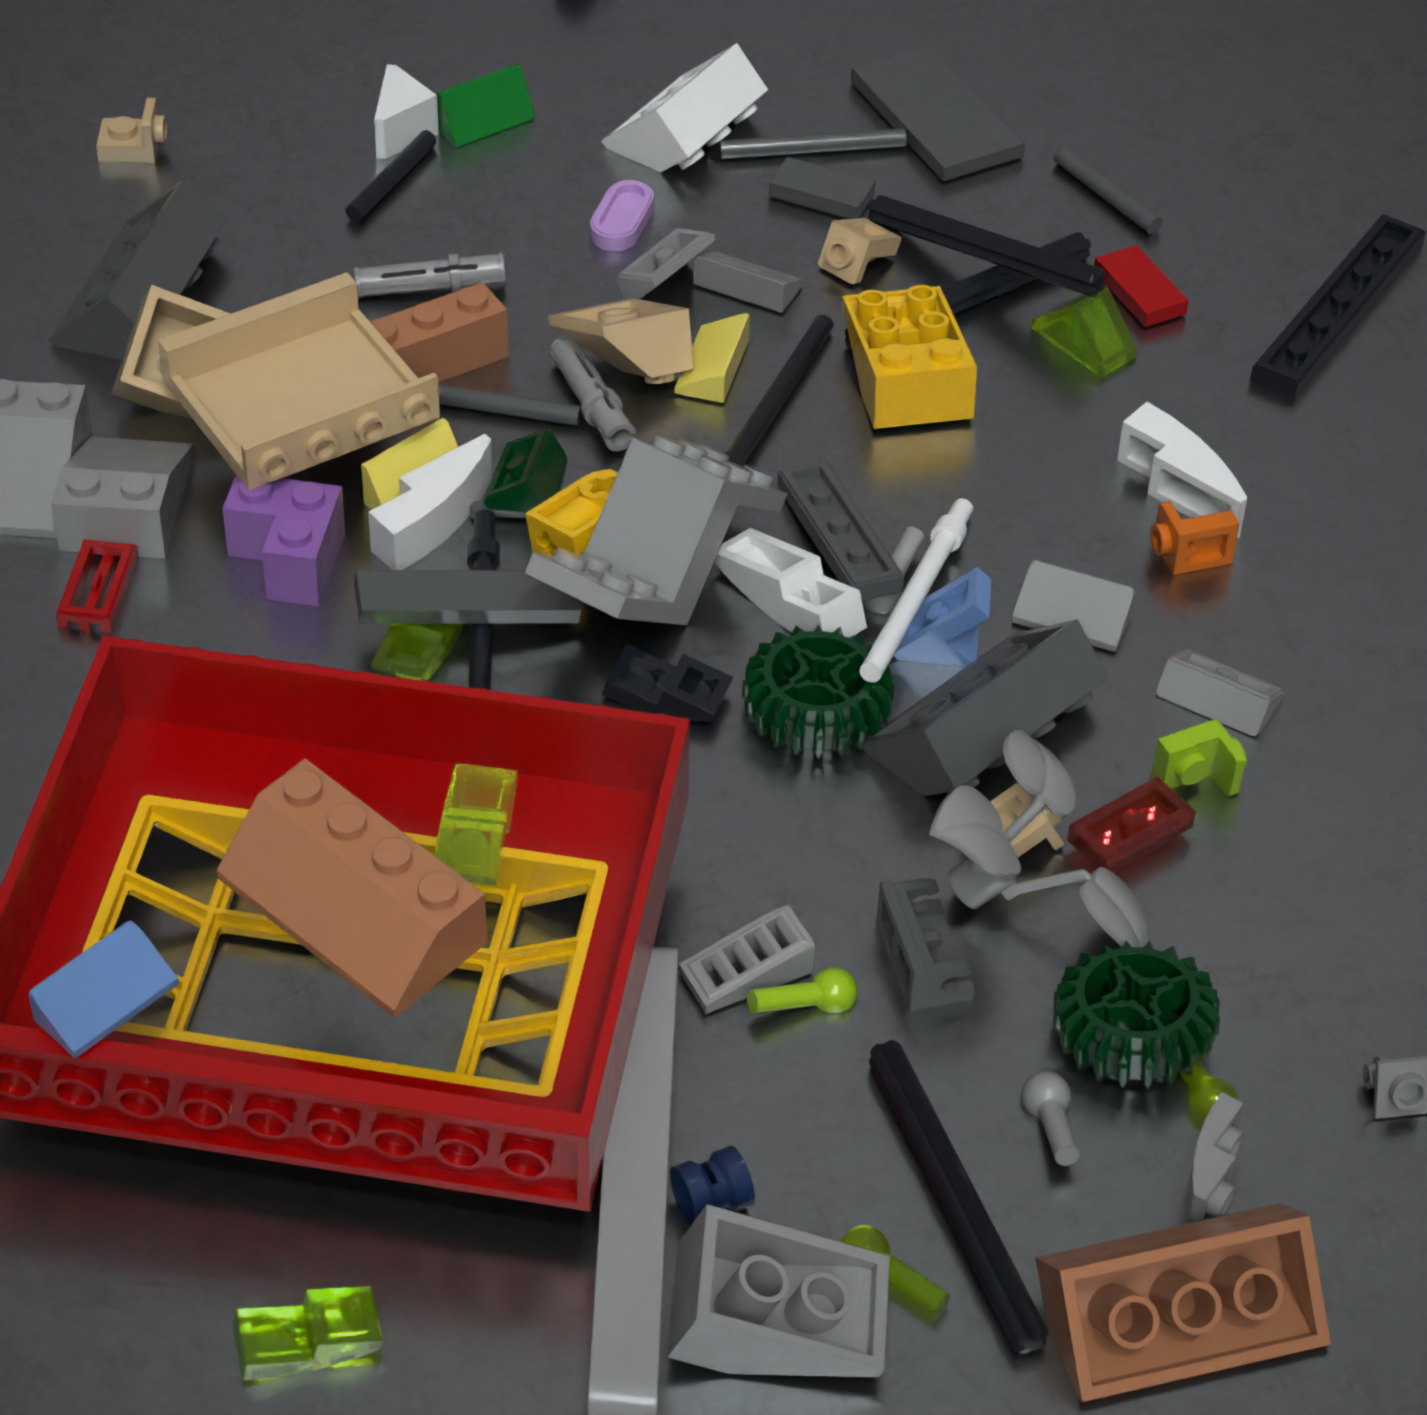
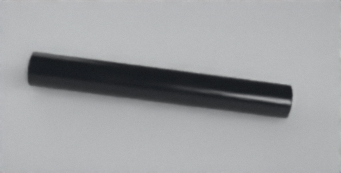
(390, 176)

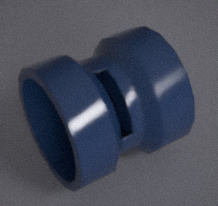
(716, 1182)

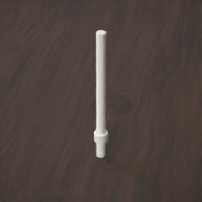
(945, 538)

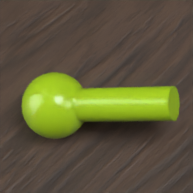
(830, 991)

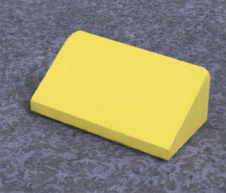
(715, 358)
(383, 471)

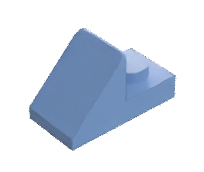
(948, 623)

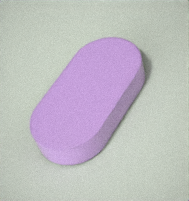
(622, 215)

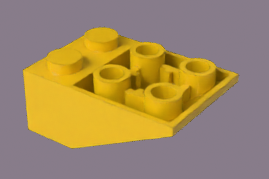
(910, 357)

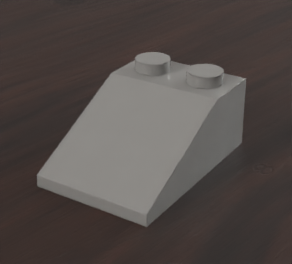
(38, 436)
(121, 494)
(776, 1300)

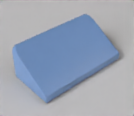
(101, 989)

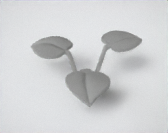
(975, 828)

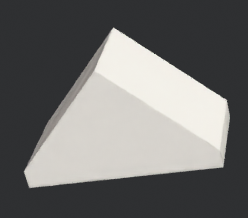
(402, 112)

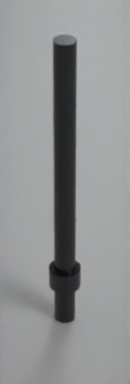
(779, 390)
(482, 555)

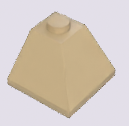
(633, 336)

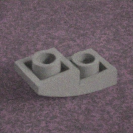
(1213, 1163)

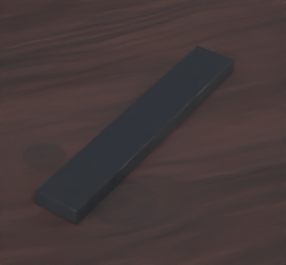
(1337, 306)

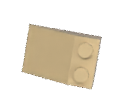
(140, 371)

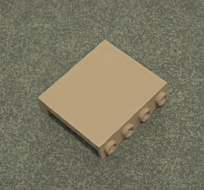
(294, 382)

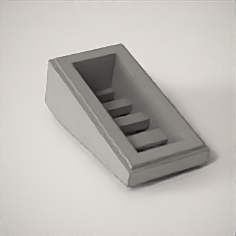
(762, 935)

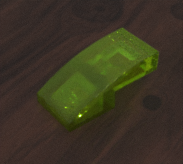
(415, 649)
(476, 821)
(320, 1333)

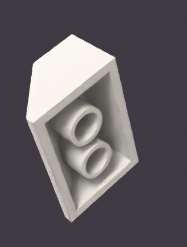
(690, 113)

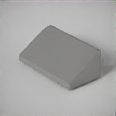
(662, 261)
(745, 280)
(1063, 595)
(1219, 691)

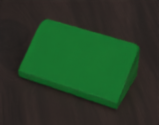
(484, 106)

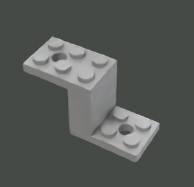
(658, 531)

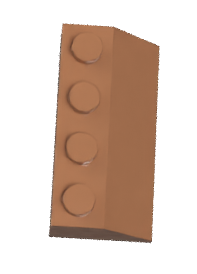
(449, 333)
(353, 888)
(1184, 1300)

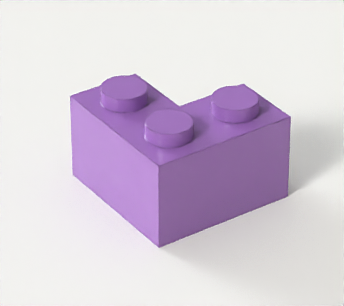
(292, 530)

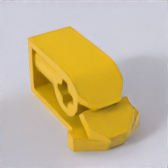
(570, 515)

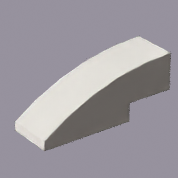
(1179, 465)
(430, 504)
(790, 584)

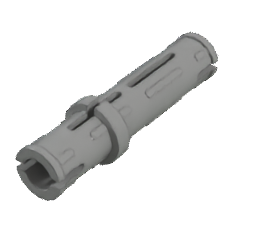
(430, 275)
(599, 403)

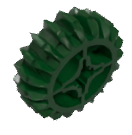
(815, 703)
(1136, 1013)

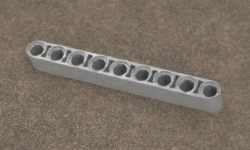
(634, 1209)

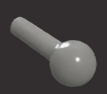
(903, 556)
(1048, 1098)

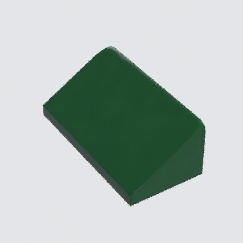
(526, 472)

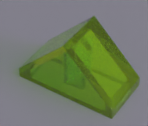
(1089, 332)

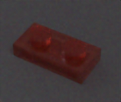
(1131, 825)

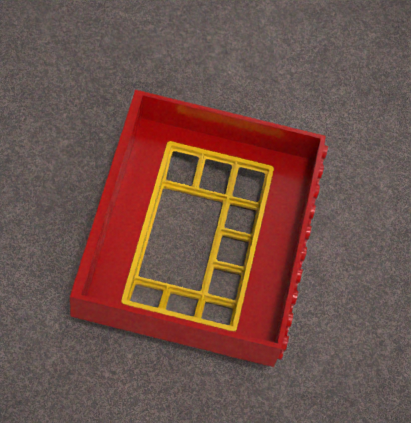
(187, 748)

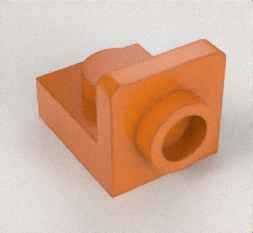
(1194, 541)

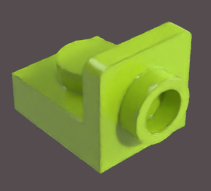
(1198, 753)

